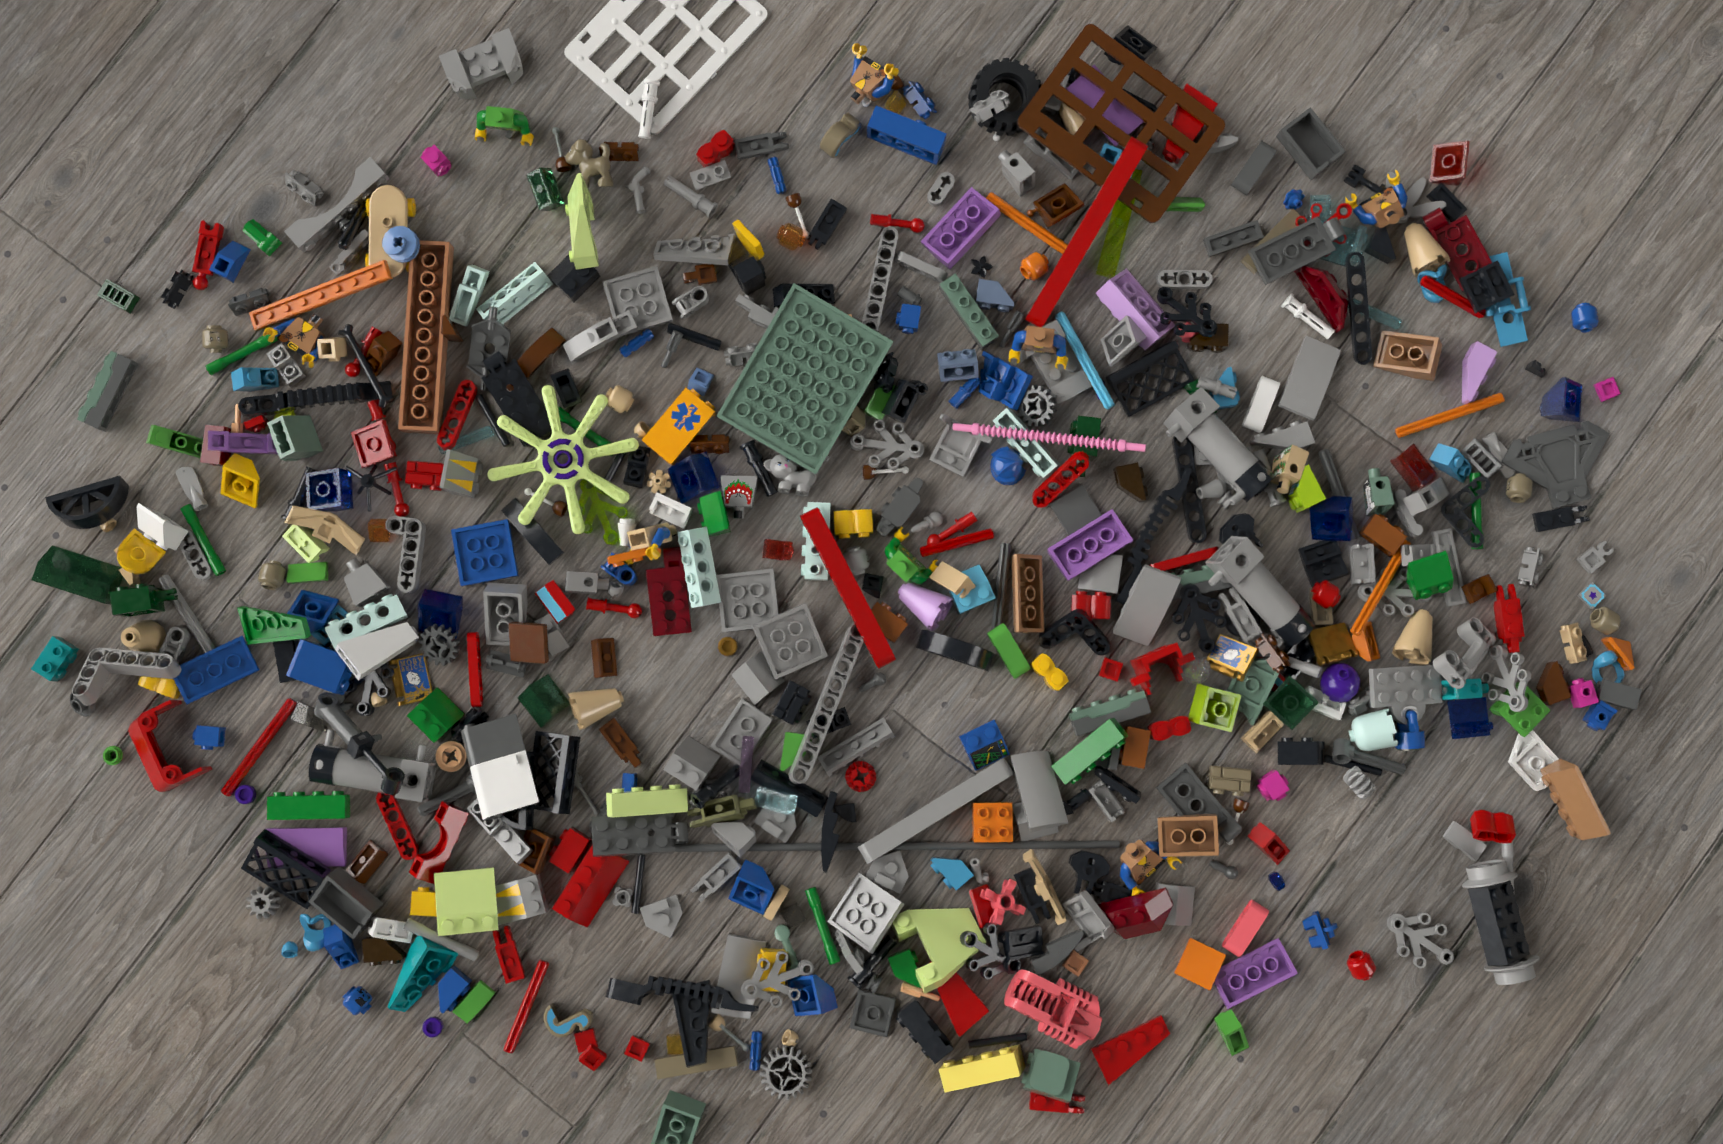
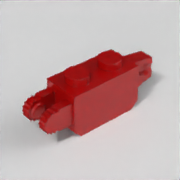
(1508, 618)

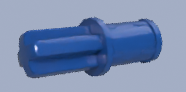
(964, 392)

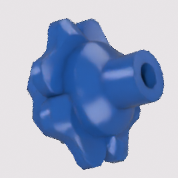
(1294, 199)

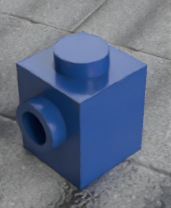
(908, 318)
(209, 736)

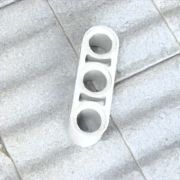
(1261, 404)

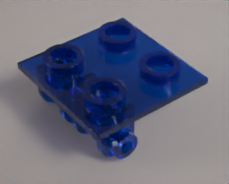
(1469, 718)

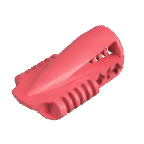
(1059, 1008)

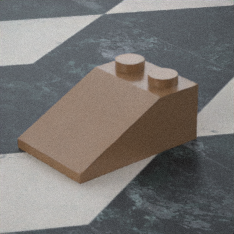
(1408, 354)
(1188, 835)

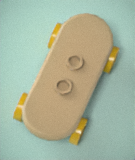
(385, 210)

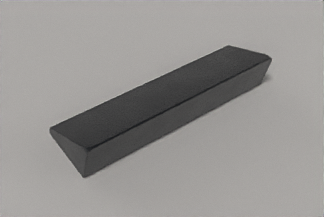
(772, 778)

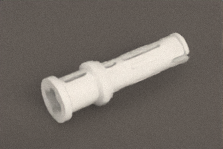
(648, 98)
(1298, 312)

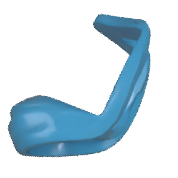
(1429, 295)
(1605, 659)
(313, 938)

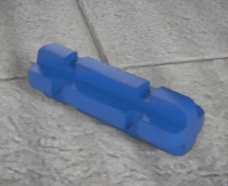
(777, 175)
(636, 343)
(755, 1054)

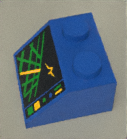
(984, 745)

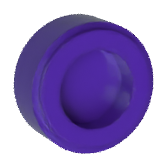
(245, 794)
(432, 1027)

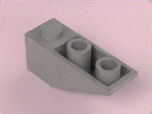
(1297, 434)
(1426, 496)

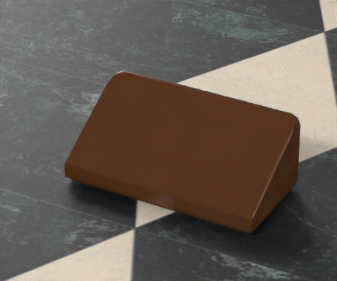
(449, 330)
(604, 657)
(366, 862)

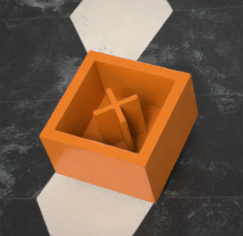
(992, 821)

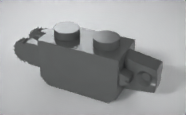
(901, 508)

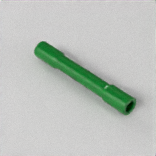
(223, 362)
(566, 418)
(1476, 509)
(193, 520)
(829, 946)

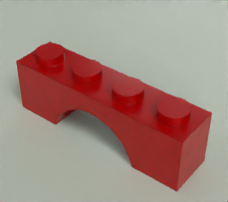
(450, 820)

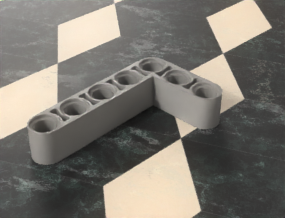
(117, 661)

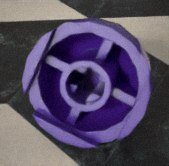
(1340, 682)

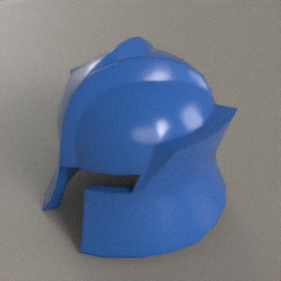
(1007, 466)

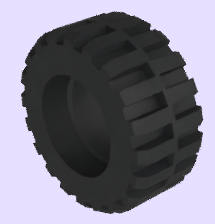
(1009, 73)

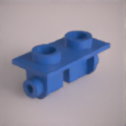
(924, 104)

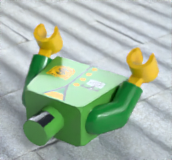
(503, 119)
(904, 563)

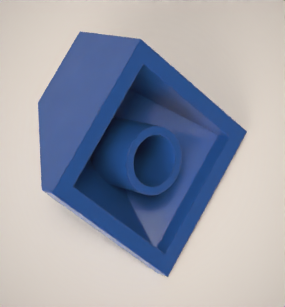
(314, 607)
(752, 888)
(815, 996)

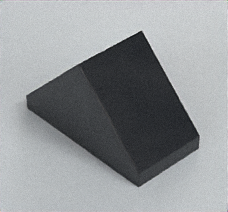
(1380, 246)

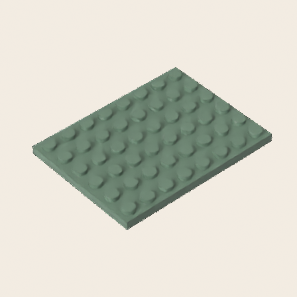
(804, 378)

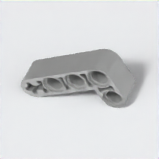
(406, 555)

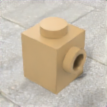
(332, 348)

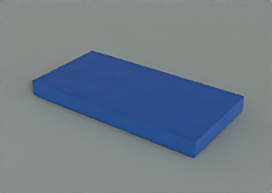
(215, 670)

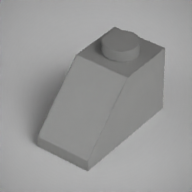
(735, 836)

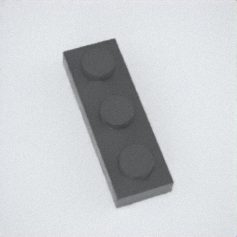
(1233, 238)

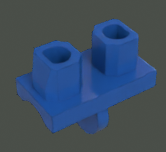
(1321, 938)

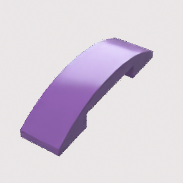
(241, 442)

